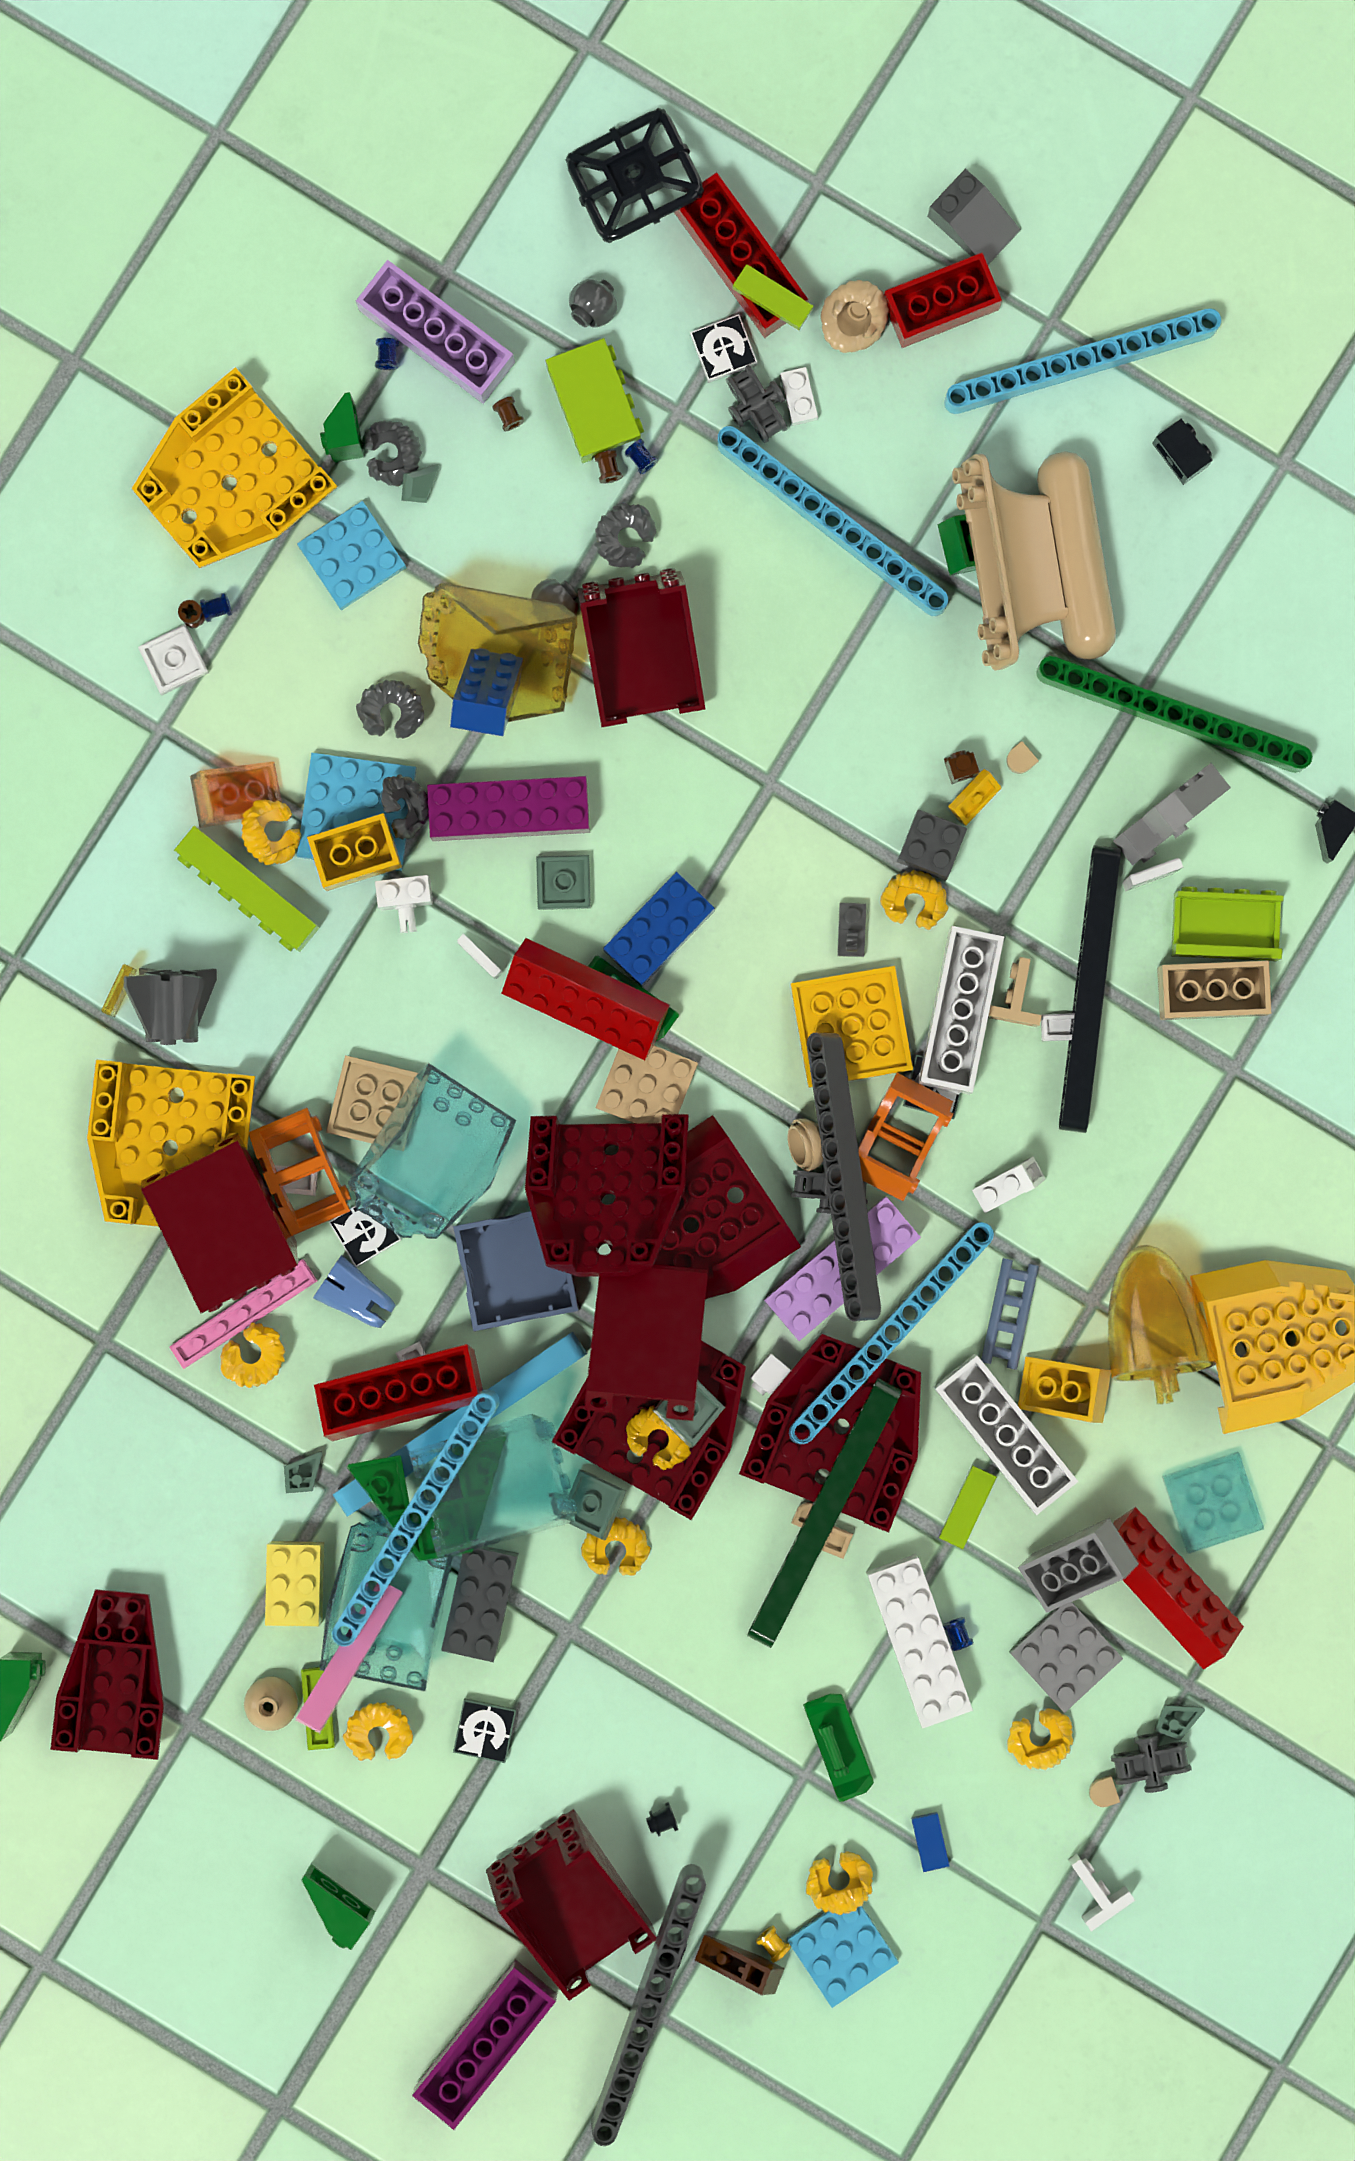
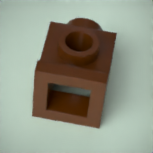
(961, 766)

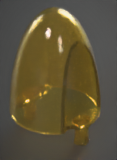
(1155, 1323)

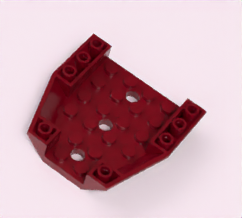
(572, 1175)
(732, 1238)
(603, 1437)
(792, 1466)

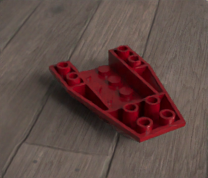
(112, 1681)

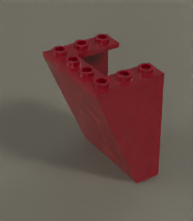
(641, 646)
(221, 1225)
(648, 1338)
(567, 1902)

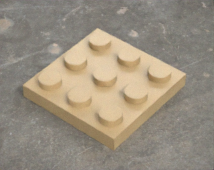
(647, 1088)
(366, 1098)

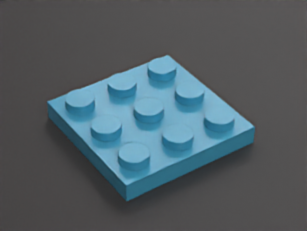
(351, 555)
(842, 1953)

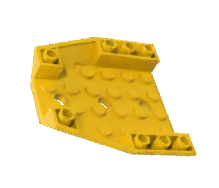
(223, 439)
(136, 1118)
(1259, 1307)

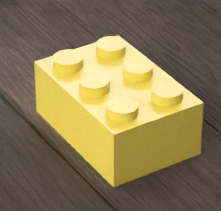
(294, 1583)

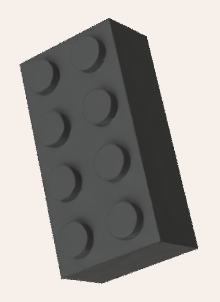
(480, 1603)

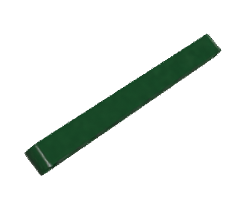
(824, 1512)

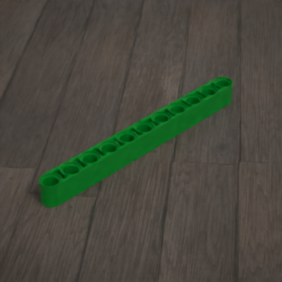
(1186, 712)

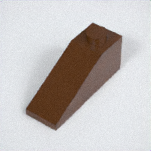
(740, 1965)

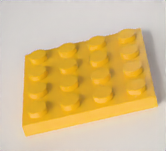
(865, 1014)

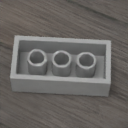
(1078, 1565)

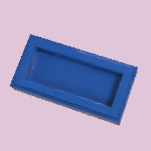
(930, 1842)

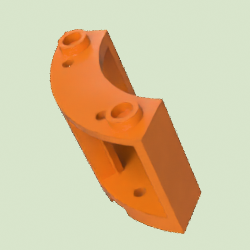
(282, 1132)
(881, 1175)

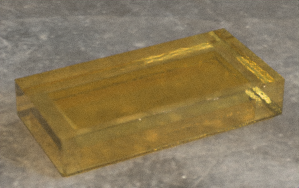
(117, 991)

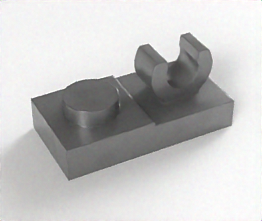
(851, 929)

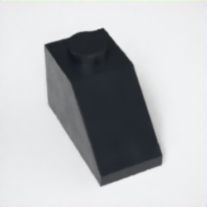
(1333, 828)

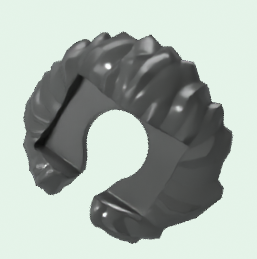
(407, 446)
(612, 523)
(390, 692)
(416, 799)

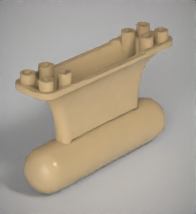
(1037, 558)

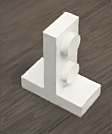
(1009, 1185)
(1106, 1906)

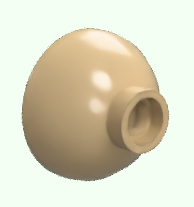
(805, 1144)
(277, 1692)

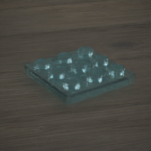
(1213, 1502)

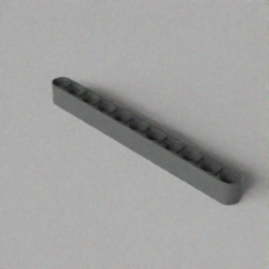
(843, 1177)
(647, 2017)

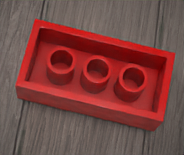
(942, 300)

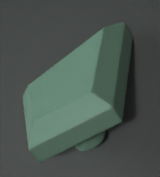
(418, 484)
(302, 1474)
(1177, 1720)

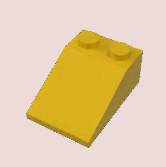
(1064, 1389)

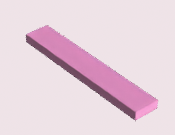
(242, 1314)
(346, 1663)

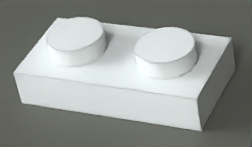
(799, 396)

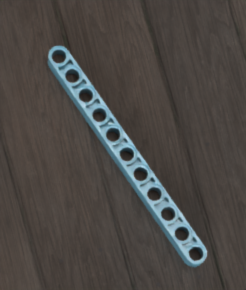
(1091, 352)
(827, 509)
(903, 1327)
(509, 1391)
(406, 1527)

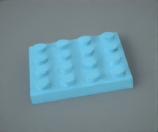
(346, 792)

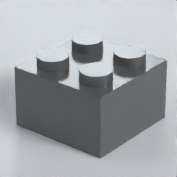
(931, 845)

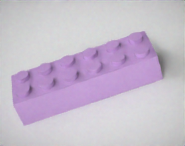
(435, 331)
(816, 1287)

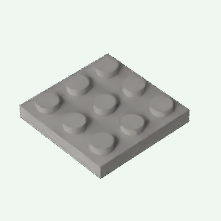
(1066, 1655)

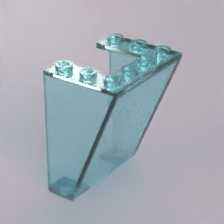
(502, 1490)

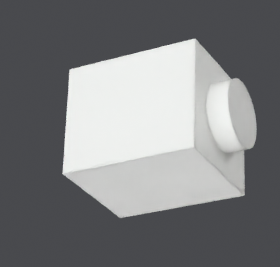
(769, 1375)

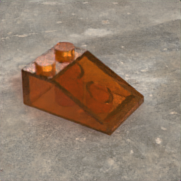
(228, 792)

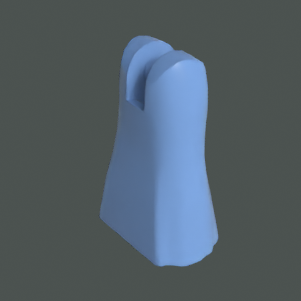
(353, 1293)

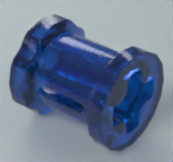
(386, 354)
(641, 456)
(216, 607)
(958, 1634)

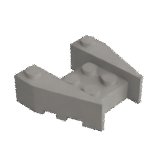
(1171, 815)

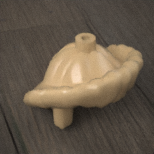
(854, 316)

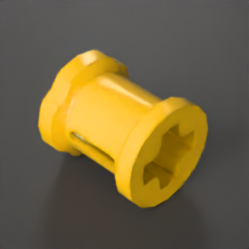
(773, 1944)

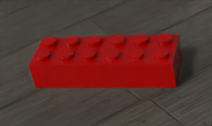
(731, 242)
(585, 999)
(398, 1392)
(1176, 1593)

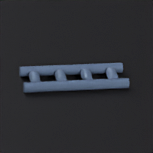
(1022, 1303)

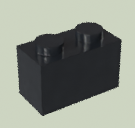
(1183, 451)

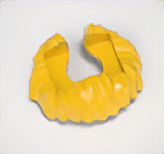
(256, 839)
(918, 883)
(262, 1371)
(639, 1430)
(633, 1539)
(378, 1715)
(1049, 1754)
(840, 1900)

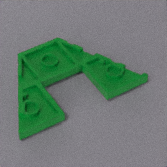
(386, 1487)

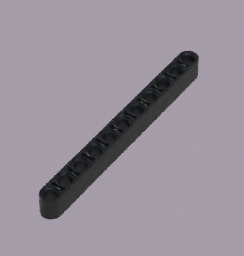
(1089, 989)

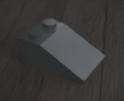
(973, 217)

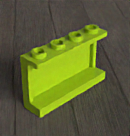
(594, 398)
(1226, 924)

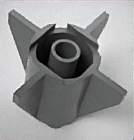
(170, 1002)

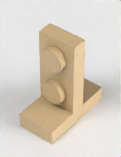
(1014, 998)

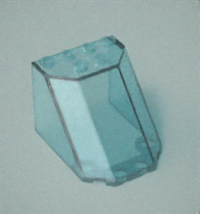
(431, 1157)
(409, 1638)

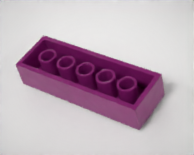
(508, 808)
(484, 2044)

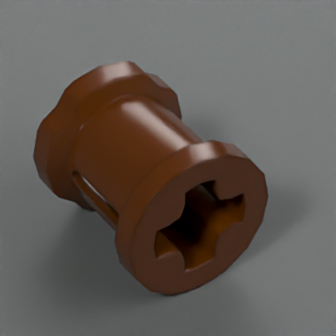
(508, 413)
(608, 467)
(187, 607)

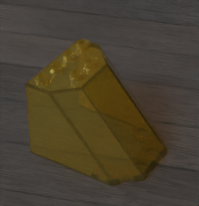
(471, 618)

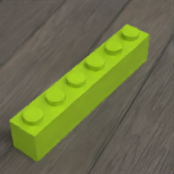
(247, 889)

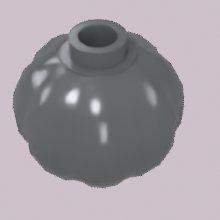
(592, 301)
(554, 592)

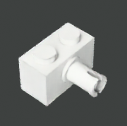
(404, 896)

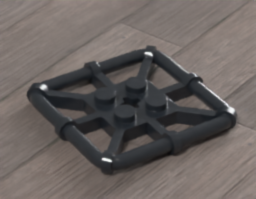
(648, 181)

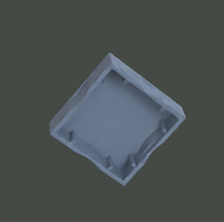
(509, 1274)

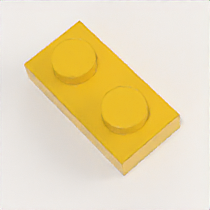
(974, 797)

